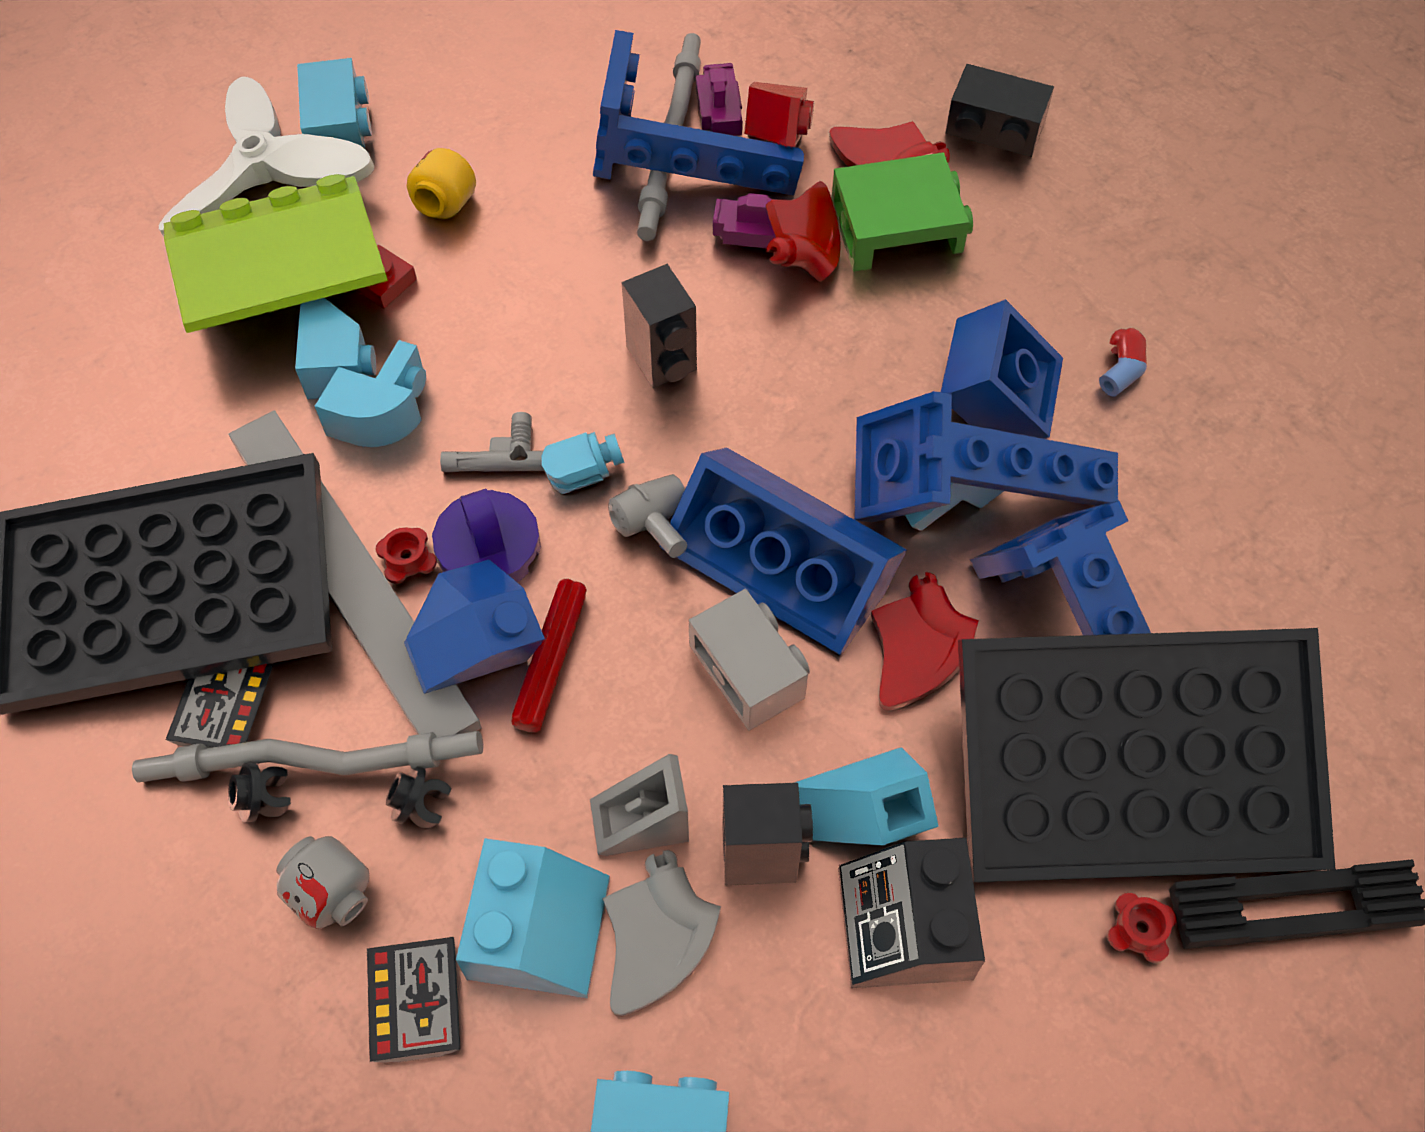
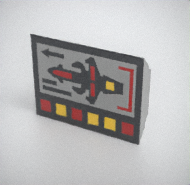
(219, 707)
(412, 1001)

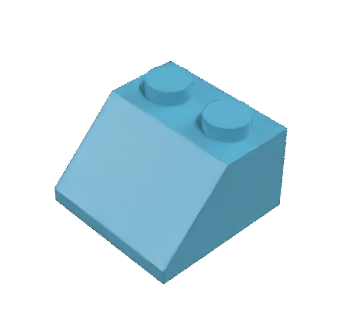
(532, 920)

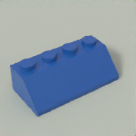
(783, 547)

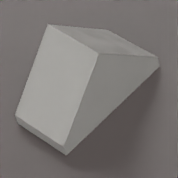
(642, 810)

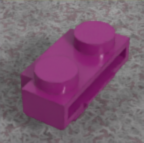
(719, 99)
(743, 221)

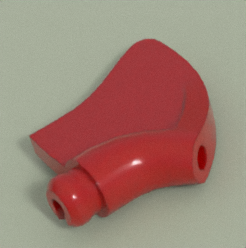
(874, 145)
(806, 232)
(919, 642)

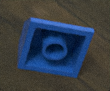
(1002, 372)

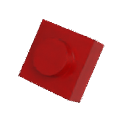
(399, 277)

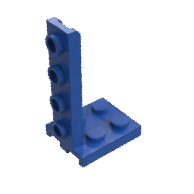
(681, 148)
(915, 453)
(1082, 563)

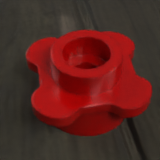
(405, 541)
(1156, 916)

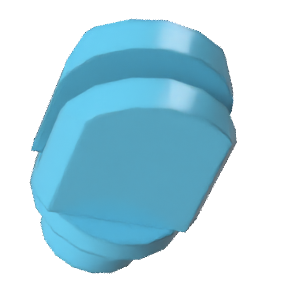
(580, 461)

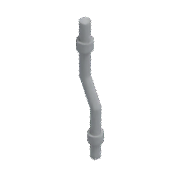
(654, 196)
(198, 761)

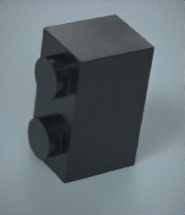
(999, 109)
(660, 325)
(764, 833)

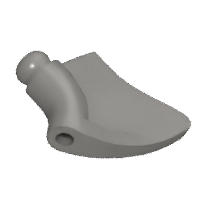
(658, 934)

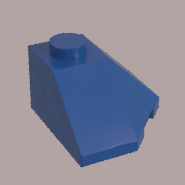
(471, 627)

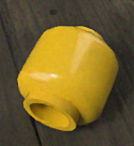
(441, 183)

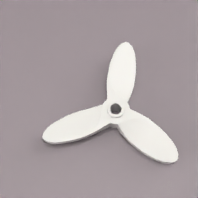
(266, 156)

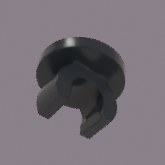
(249, 793)
(408, 794)

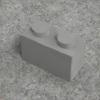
(749, 658)

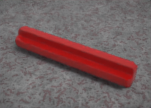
(549, 656)

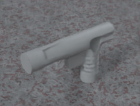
(501, 452)

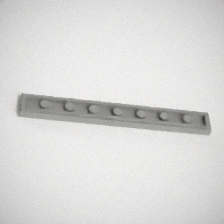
(365, 597)

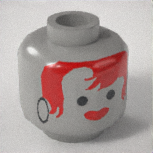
(322, 882)

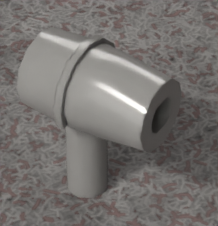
(648, 508)

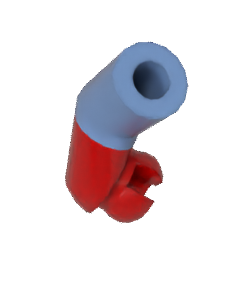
(1131, 361)

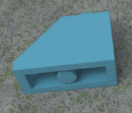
(327, 342)

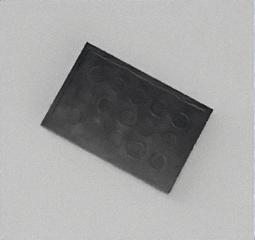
(162, 583)
(1145, 755)

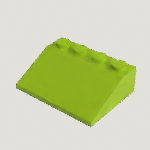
(271, 252)

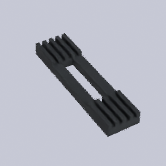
(1382, 893)

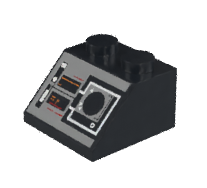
(911, 915)

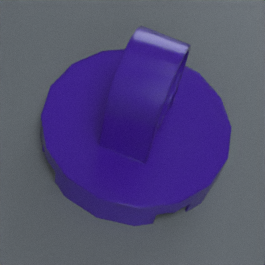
(487, 528)

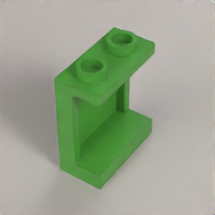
(899, 206)

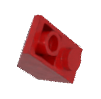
(778, 113)

